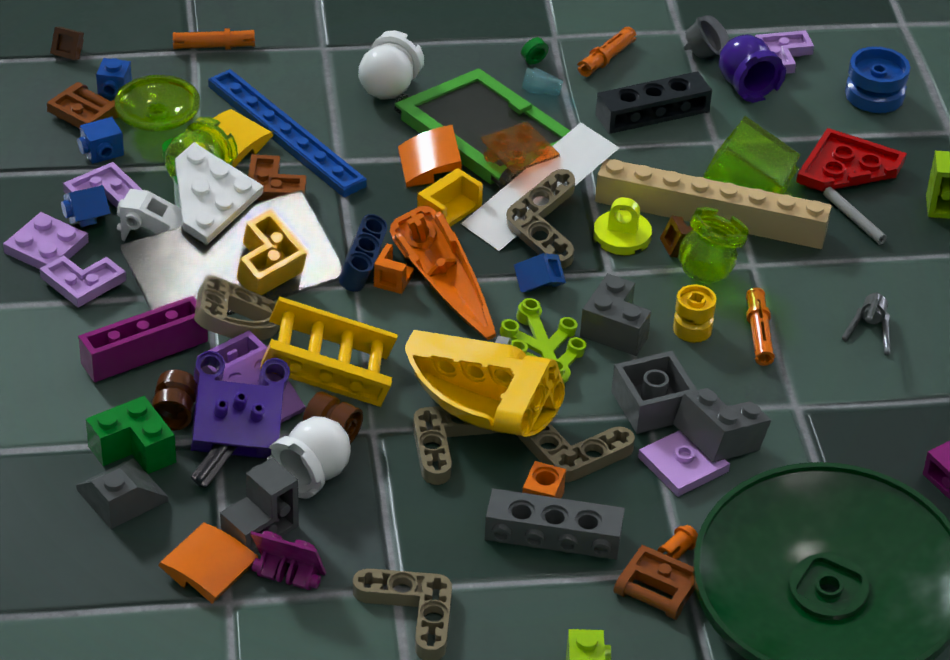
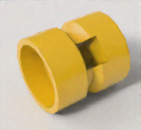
(694, 313)

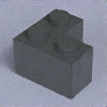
(613, 317)
(718, 428)
(268, 506)

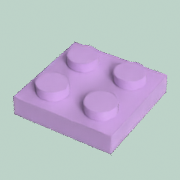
(44, 241)

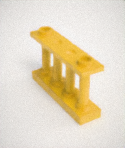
(325, 372)

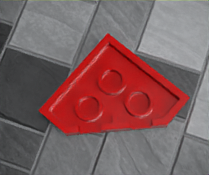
(848, 161)

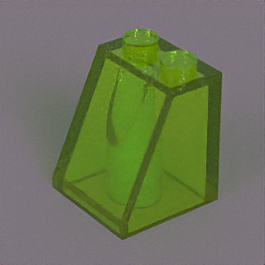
(753, 159)

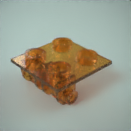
(518, 147)

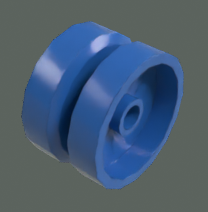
(877, 79)

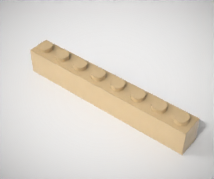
(680, 195)

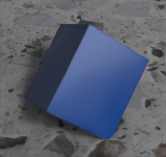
(539, 271)

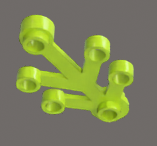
(529, 314)

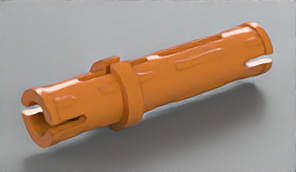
(214, 39)
(600, 56)
(759, 316)

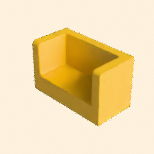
(453, 195)

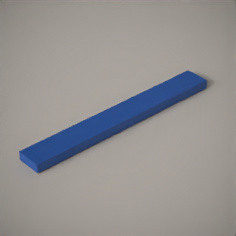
(288, 133)

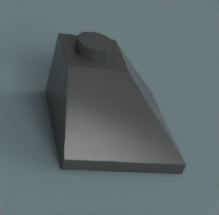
(122, 493)

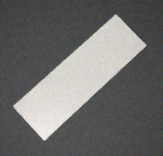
(579, 153)

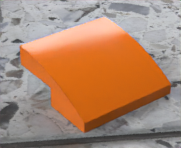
(428, 155)
(208, 561)

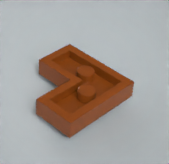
(266, 172)

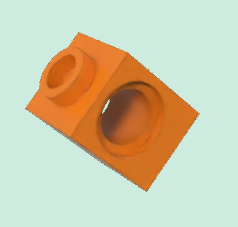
(545, 480)

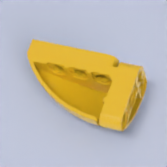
(487, 382)

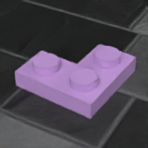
(788, 45)
(113, 179)
(82, 285)

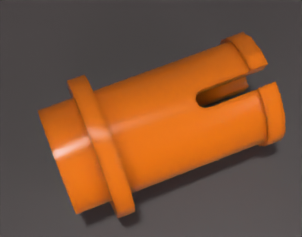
(678, 544)

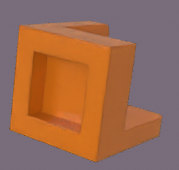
(391, 274)

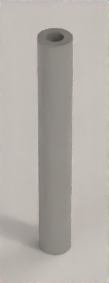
(857, 217)

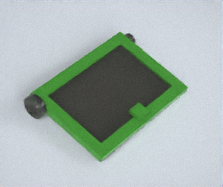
(476, 108)

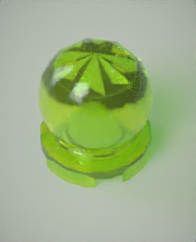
(206, 134)
(711, 246)

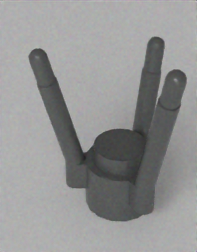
(873, 312)

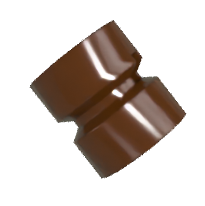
(175, 398)
(345, 414)

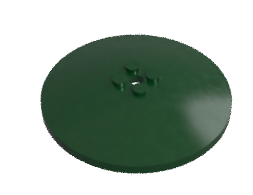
(816, 526)

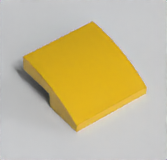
(247, 134)

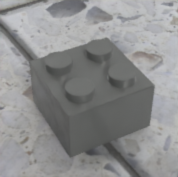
(650, 390)

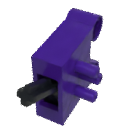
(234, 415)

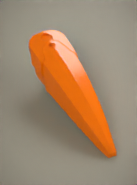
(439, 257)

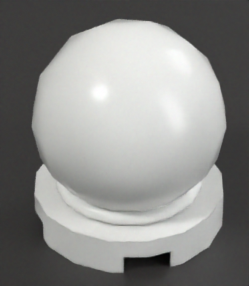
(390, 65)
(313, 453)

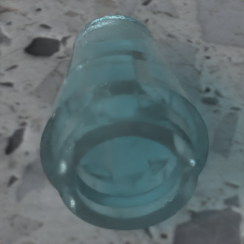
(541, 82)

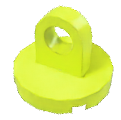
(623, 230)

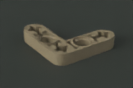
(534, 216)
(441, 429)
(612, 444)
(419, 596)

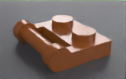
(81, 106)
(661, 573)

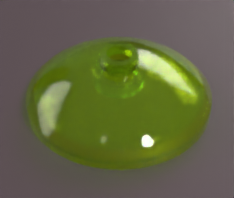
(157, 103)

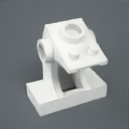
(147, 210)

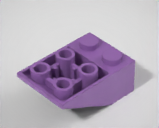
(243, 364)

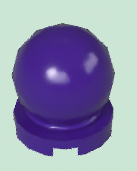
(751, 67)

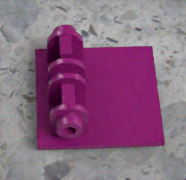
(279, 554)

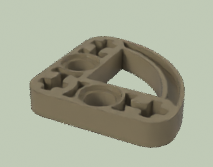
(219, 295)

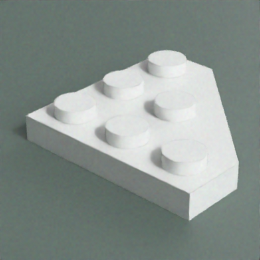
(211, 192)

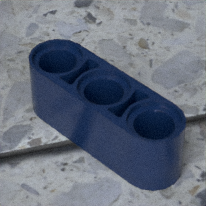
(363, 252)

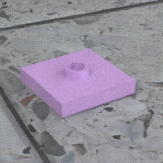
(680, 463)

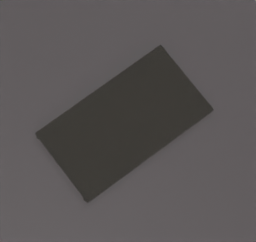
(175, 263)

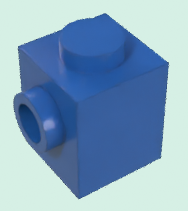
(112, 76)
(101, 140)
(85, 205)

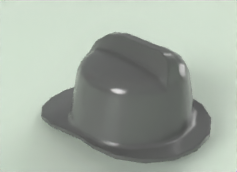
(706, 37)

